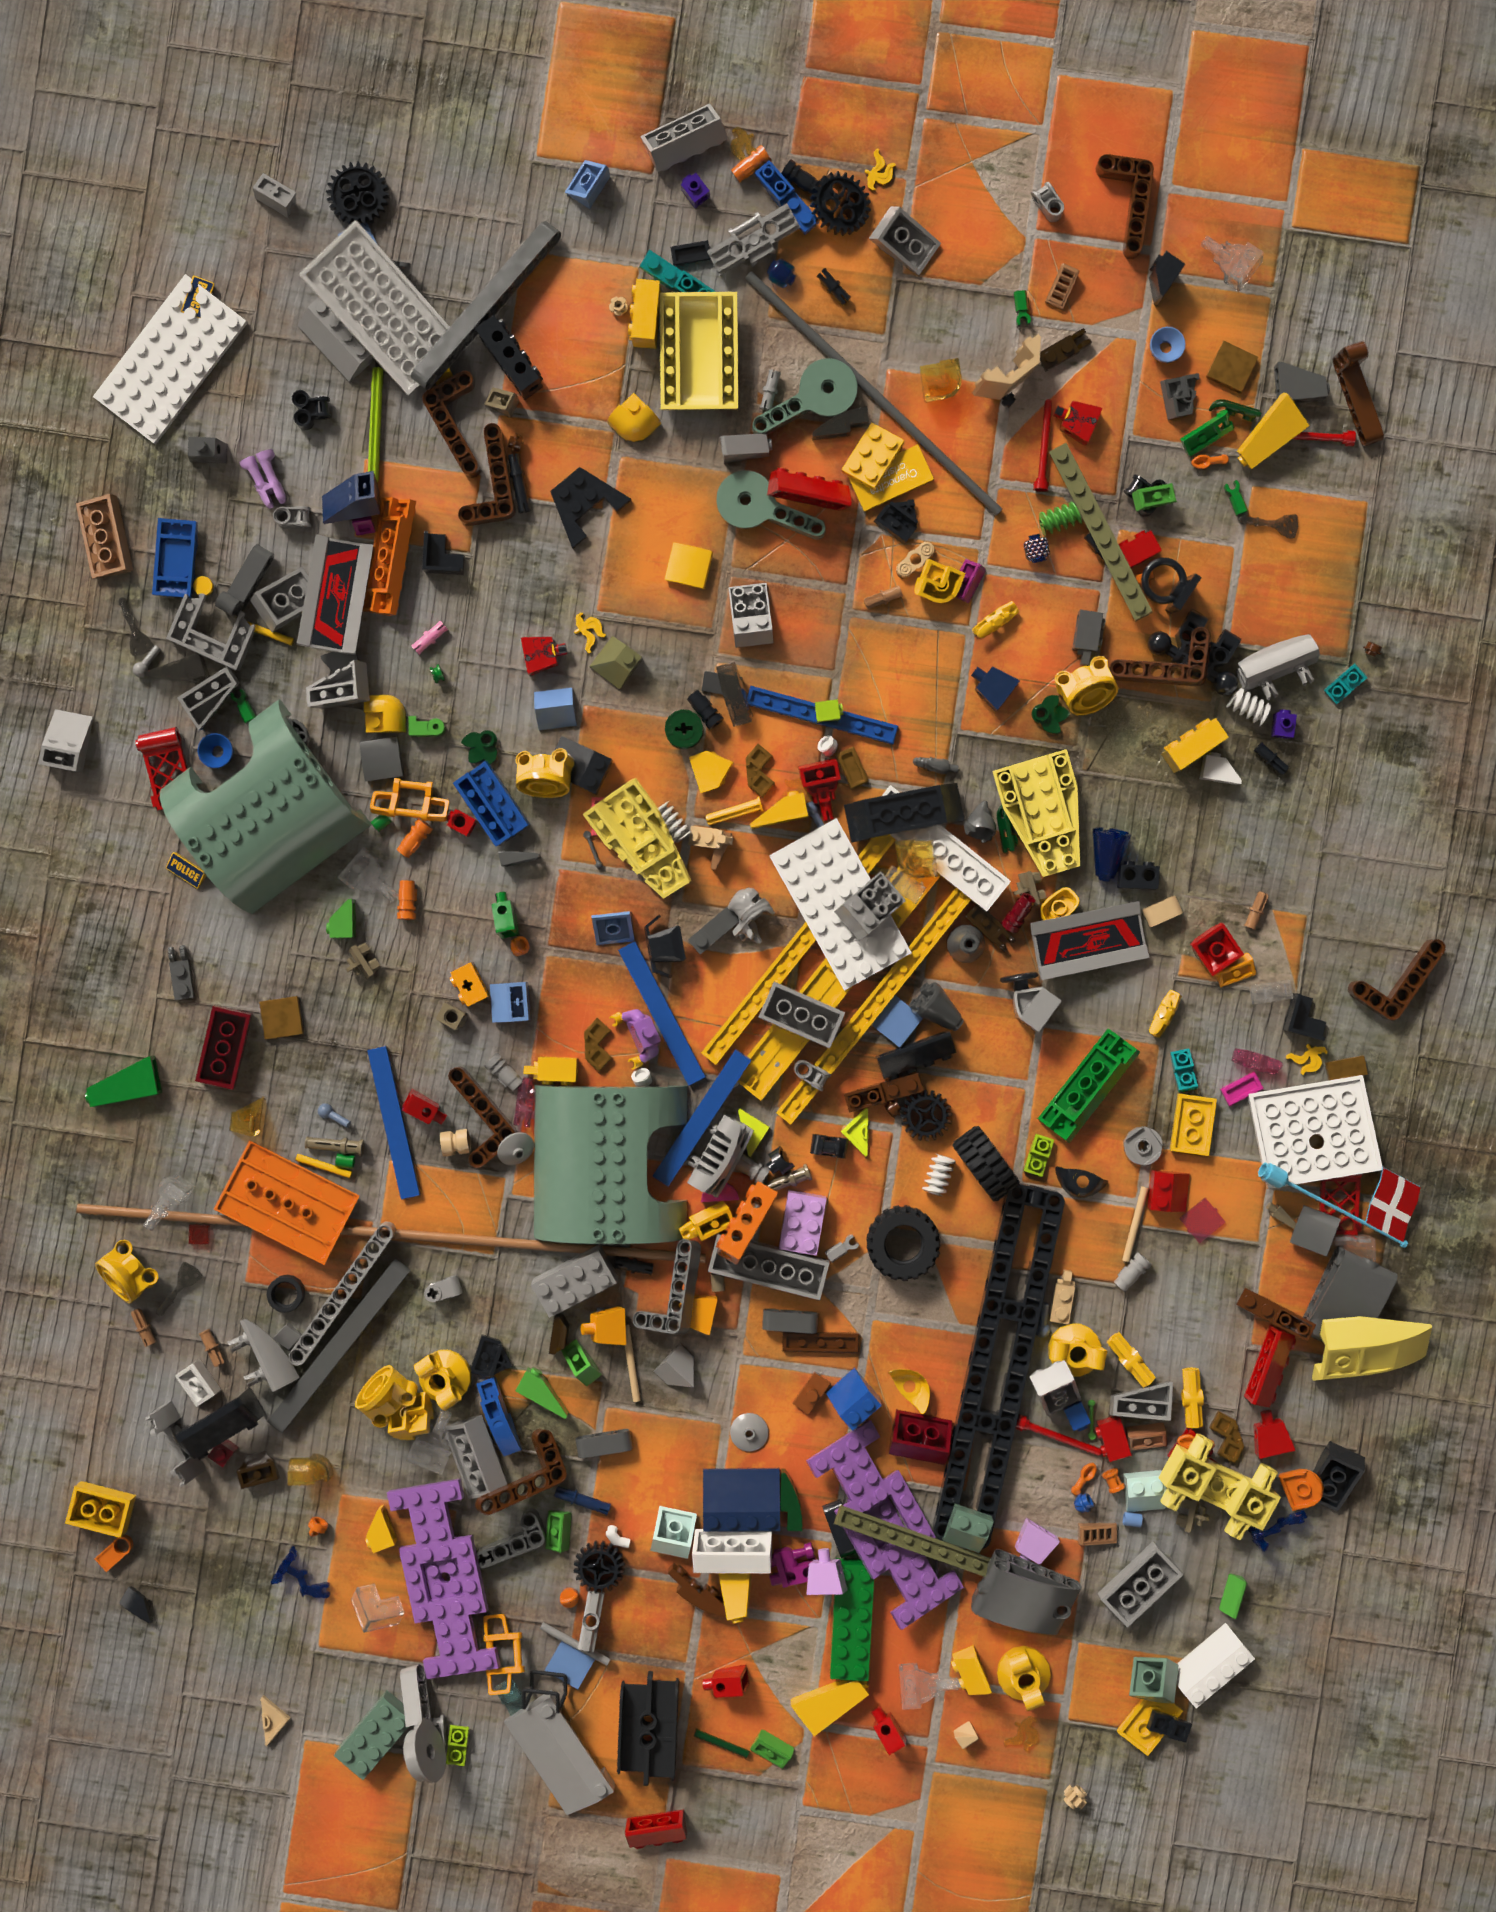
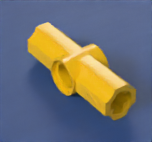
(1131, 1359)
(1192, 1397)

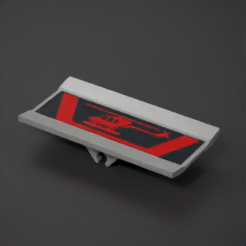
(335, 595)
(1089, 940)

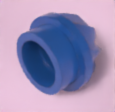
(1083, 1503)

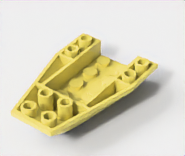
(1043, 809)
(1369, 1346)

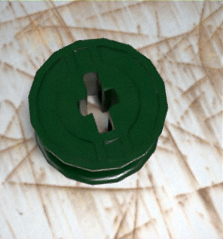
(677, 738)

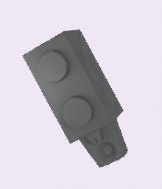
(1087, 634)

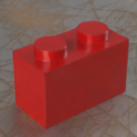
(1141, 548)
(1113, 1438)

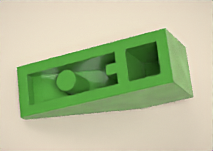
(537, 1388)

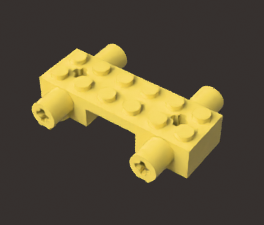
(1197, 1477)

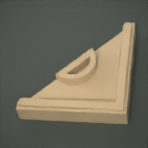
(272, 1718)

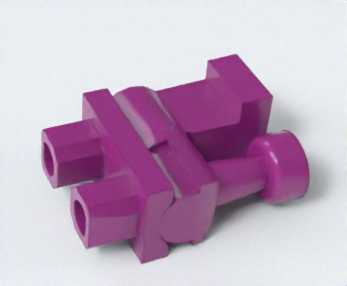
(789, 1570)

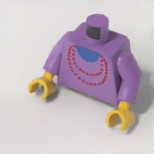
(643, 1034)

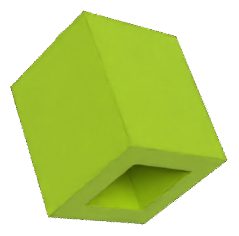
(828, 711)

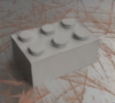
(1055, 1387)

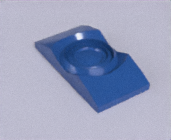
(175, 557)

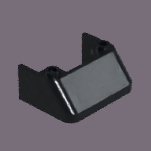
(220, 1425)

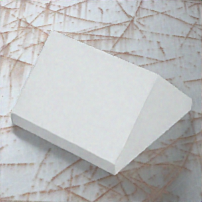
(198, 1382)

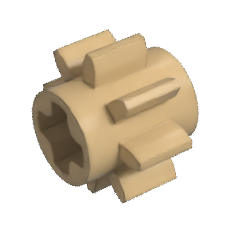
(1075, 1797)

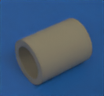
(717, 1282)

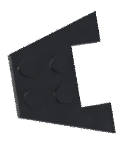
(578, 495)

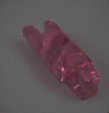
(1256, 1061)
(524, 1092)

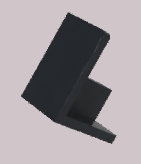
(435, 557)
(1298, 1020)

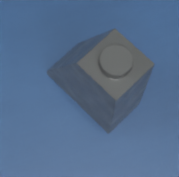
(1300, 383)

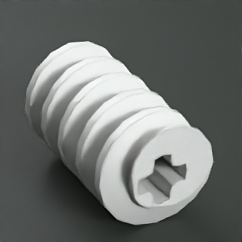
(1249, 706)
(673, 825)
(939, 1175)

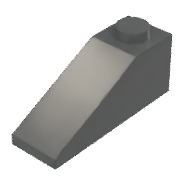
(713, 930)

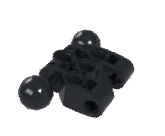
(1226, 644)

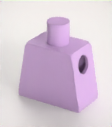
(1035, 1542)
(825, 1575)

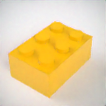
(645, 313)
(1194, 744)
(100, 1509)

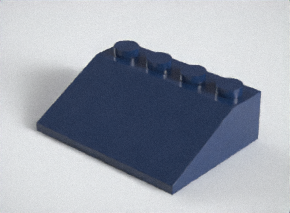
(741, 1499)

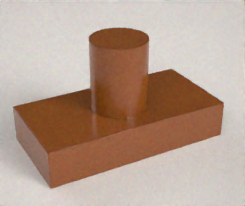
(811, 1392)

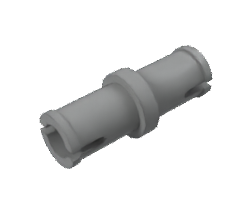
(770, 390)

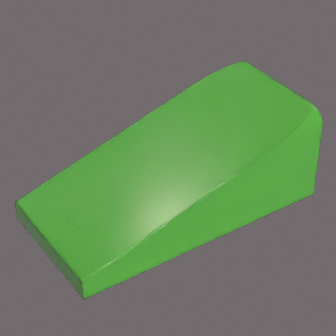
(1154, 497)

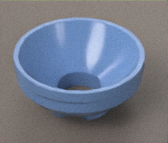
(1171, 336)

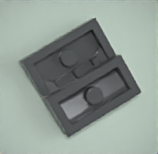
(381, 758)
(1315, 1230)

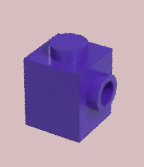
(695, 190)
(1283, 724)

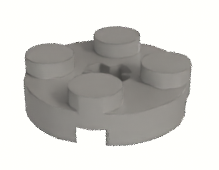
(1153, 1147)

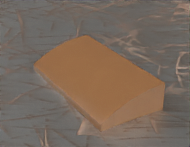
(104, 536)

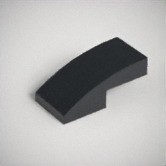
(1169, 1725)

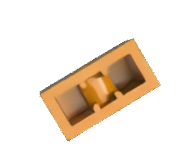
(478, 990)

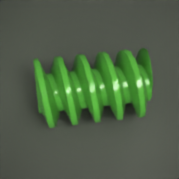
(1059, 517)

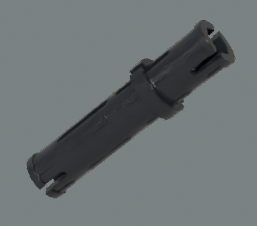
(517, 475)

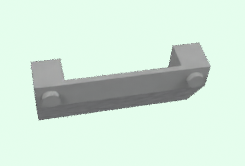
(559, 1755)

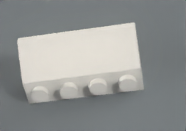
(732, 1552)
(1212, 1665)

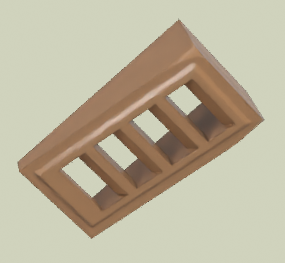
(1069, 271)
(718, 853)
(1096, 1526)

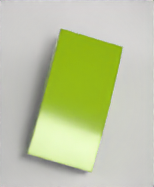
(1038, 1155)
(457, 1745)

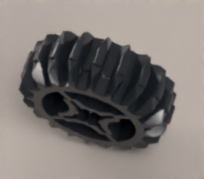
(931, 1107)
(591, 1565)

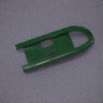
(1248, 413)
(1004, 823)

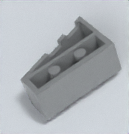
(341, 688)
(208, 696)
(1145, 1402)

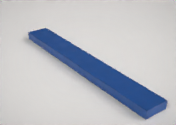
(805, 711)
(661, 1013)
(702, 1117)
(393, 1122)

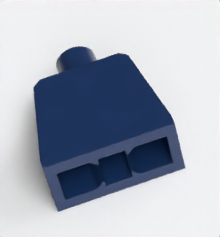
(994, 686)

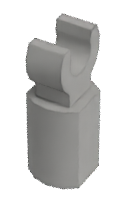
(840, 1249)

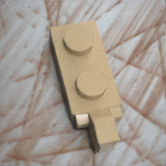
(708, 837)
(1062, 1299)

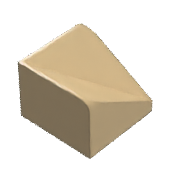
(966, 1735)

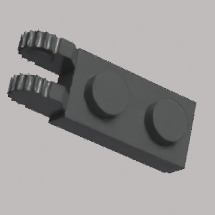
(181, 974)

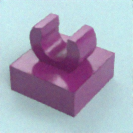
(363, 525)

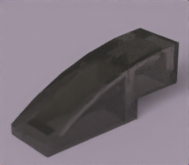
(841, 424)
(734, 694)

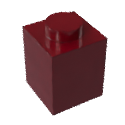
(223, 1453)

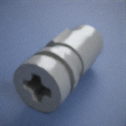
(505, 1073)
(752, 1169)
(1131, 1273)

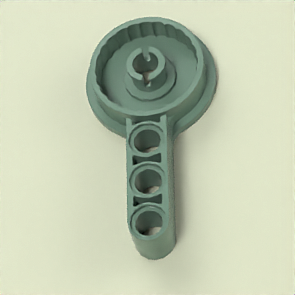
(812, 397)
(761, 508)

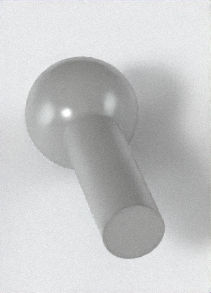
(141, 667)

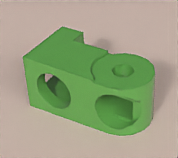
(425, 728)

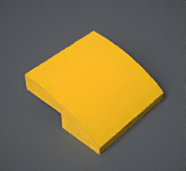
(688, 565)

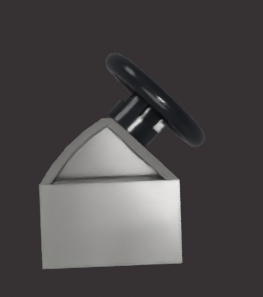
(1031, 1004)

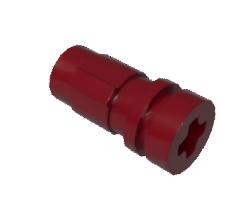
(1015, 918)

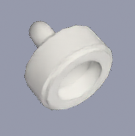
(827, 745)
(641, 1077)

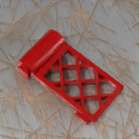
(156, 744)
(1356, 1192)

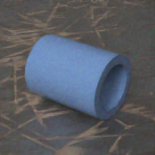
(1132, 1519)

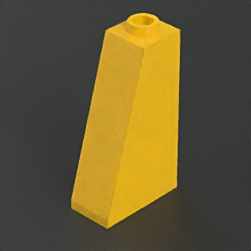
(1273, 431)
(736, 1595)
(828, 1703)

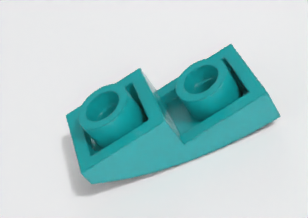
(1345, 683)
(1183, 1070)

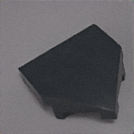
(898, 520)
(489, 1357)

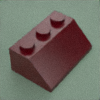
(920, 1437)

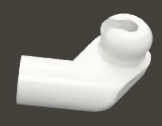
(615, 1539)

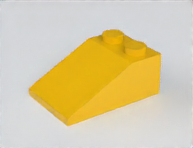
(787, 809)

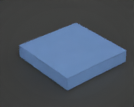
(896, 1021)
(570, 1662)

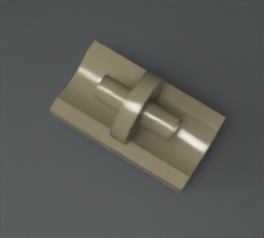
(1027, 885)
(358, 954)
(1188, 1521)

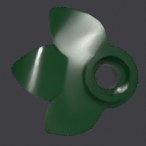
(1052, 714)
(478, 748)

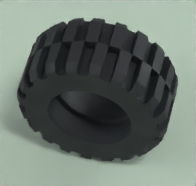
(986, 1163)
(929, 1243)

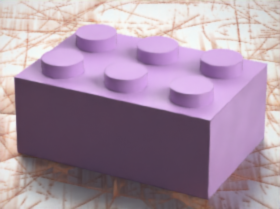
(802, 1222)

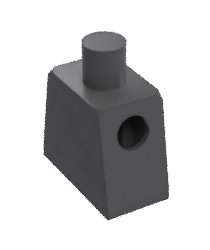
(205, 450)

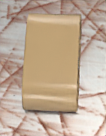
(1162, 911)

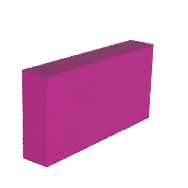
(1241, 1088)

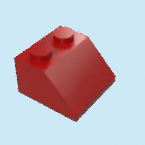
(1168, 1191)

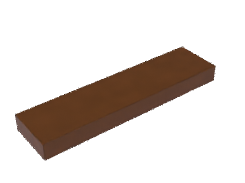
(821, 1342)

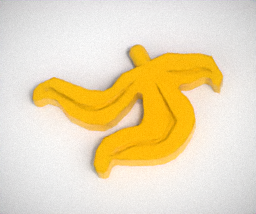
(880, 178)
(590, 623)
(1315, 1060)

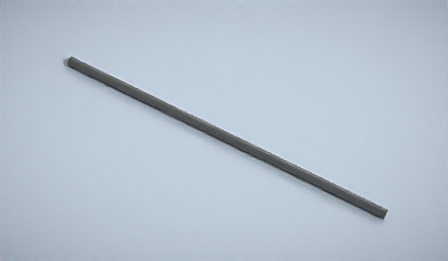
(875, 394)

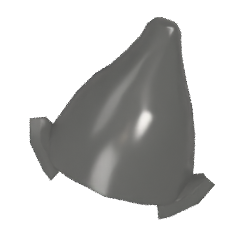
(980, 823)

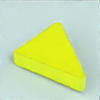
(759, 1130)
(857, 1131)

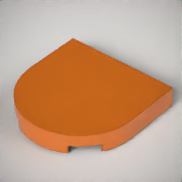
(1302, 1488)

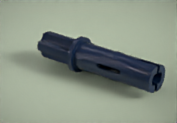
(582, 1500)

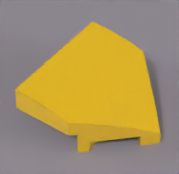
(709, 770)

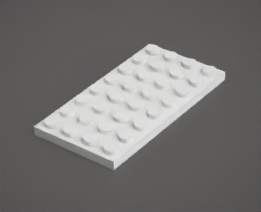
(375, 303)
(169, 361)
(820, 877)

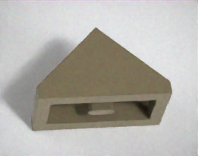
(502, 401)

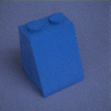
(854, 1399)

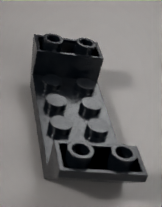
(904, 811)

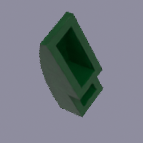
(790, 1502)

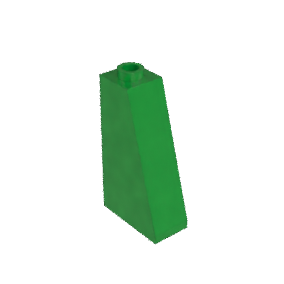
(130, 1083)

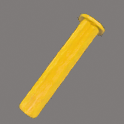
(733, 812)

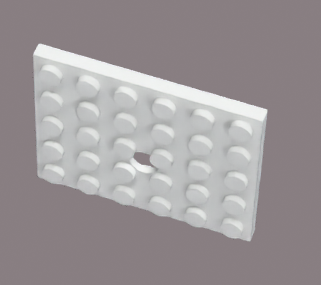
(1331, 1109)

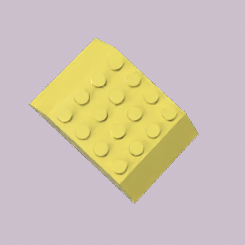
(699, 350)

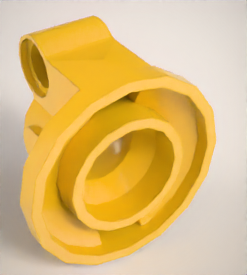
(1087, 687)
(544, 774)
(125, 1273)
(1074, 1335)
(454, 1371)
(385, 1395)
(1024, 1661)

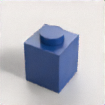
(1077, 1416)

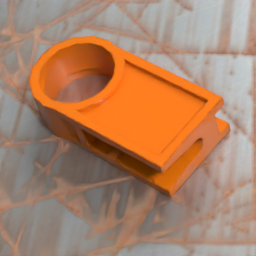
(112, 1554)

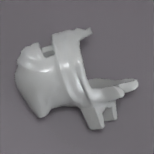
(748, 907)

